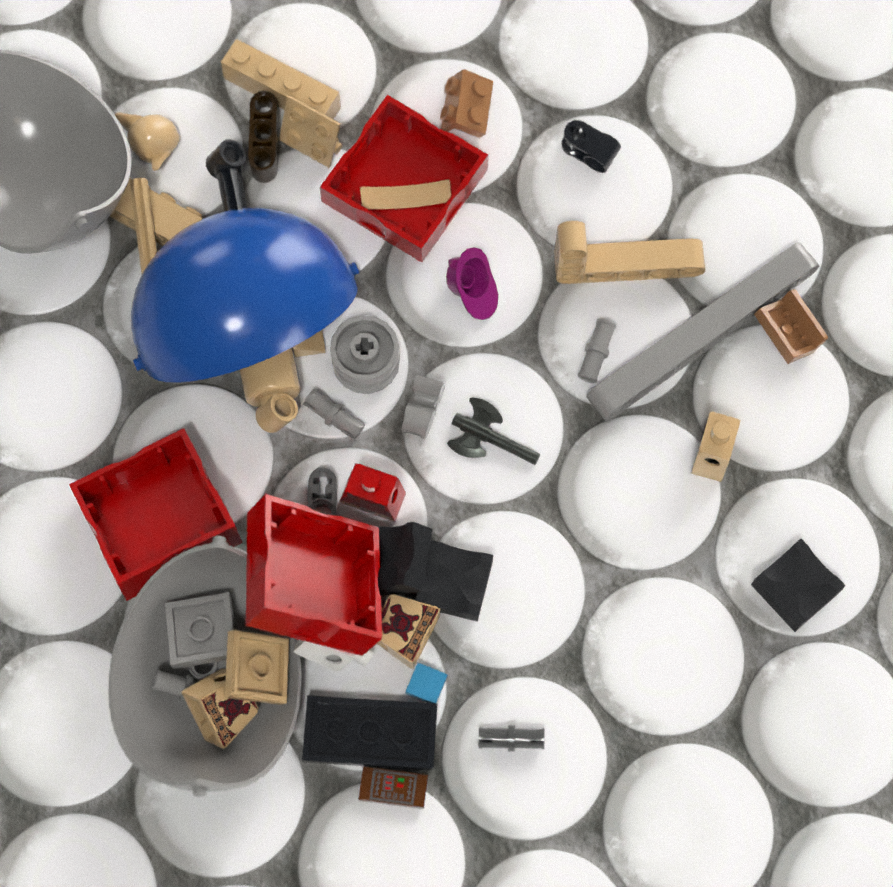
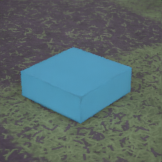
(426, 684)

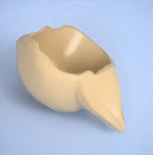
(150, 136)

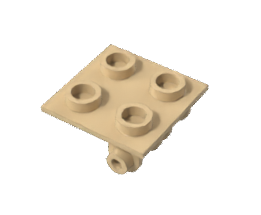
(310, 132)

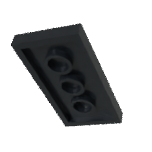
(369, 732)

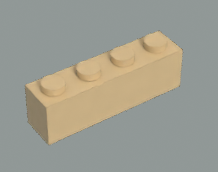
(261, 72)
(166, 214)

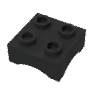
(403, 558)
(456, 580)
(797, 585)

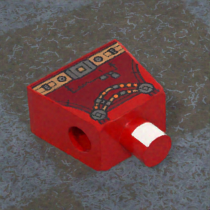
(373, 492)

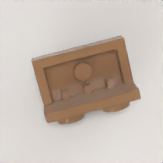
(467, 103)
(791, 327)

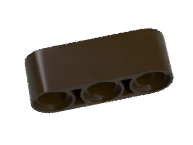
(260, 124)

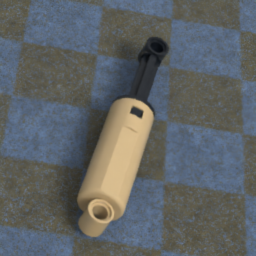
(273, 382)

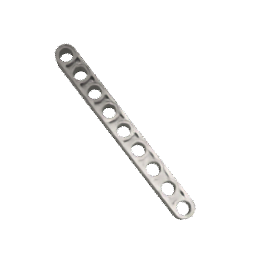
(702, 332)

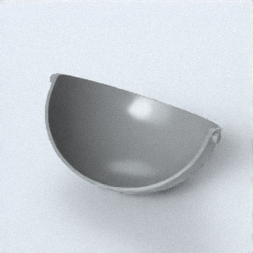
(58, 156)
(157, 726)

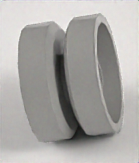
(360, 371)

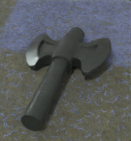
(478, 430)

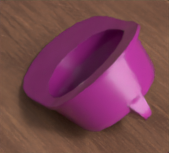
(473, 282)

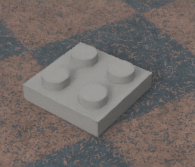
(199, 629)

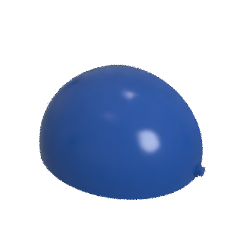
(236, 293)

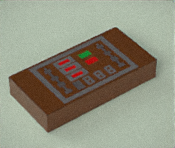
(393, 787)

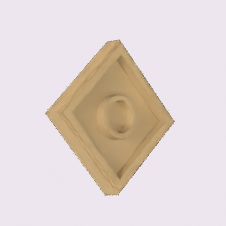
(257, 667)

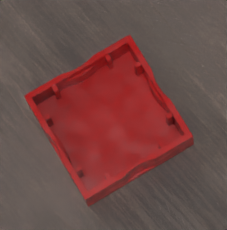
(404, 150)
(152, 509)
(313, 576)

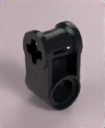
(592, 146)

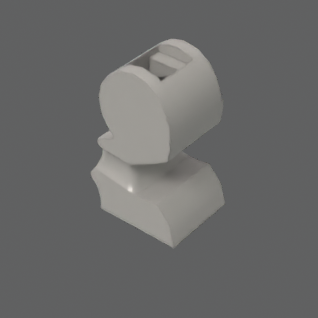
(422, 409)

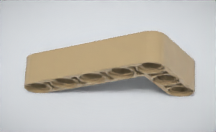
(623, 261)

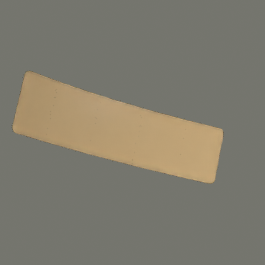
(405, 196)

